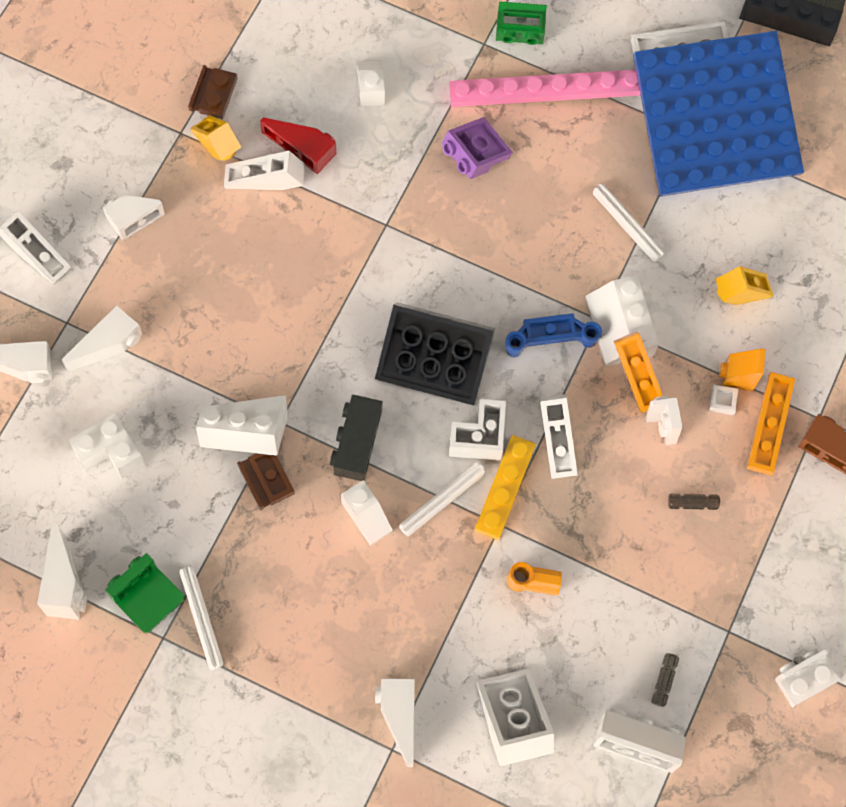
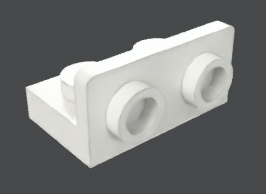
(667, 411)
(806, 678)

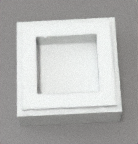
(723, 399)

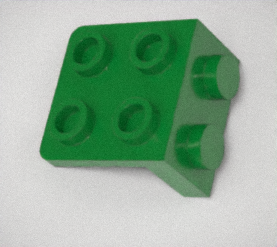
(144, 593)

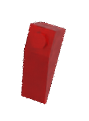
(305, 142)

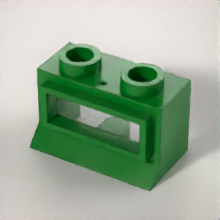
(521, 23)

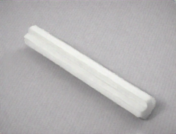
(628, 222)
(442, 499)
(201, 617)

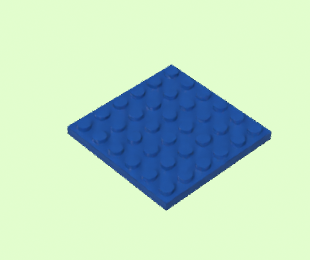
(718, 113)

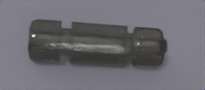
(694, 501)
(665, 679)

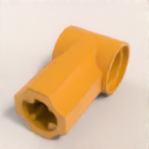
(537, 579)

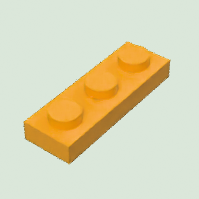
(638, 369)

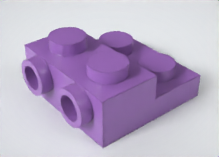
(475, 147)

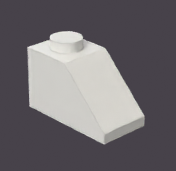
(371, 83)
(132, 214)
(366, 512)

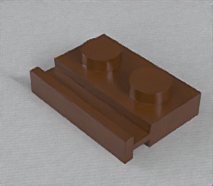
(213, 92)
(266, 479)

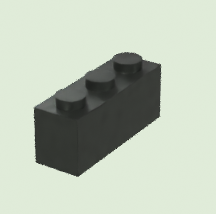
(356, 437)

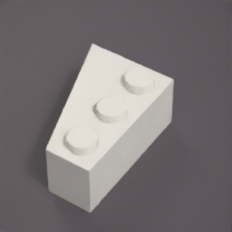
(244, 425)

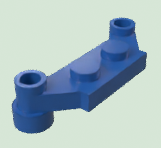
(552, 330)

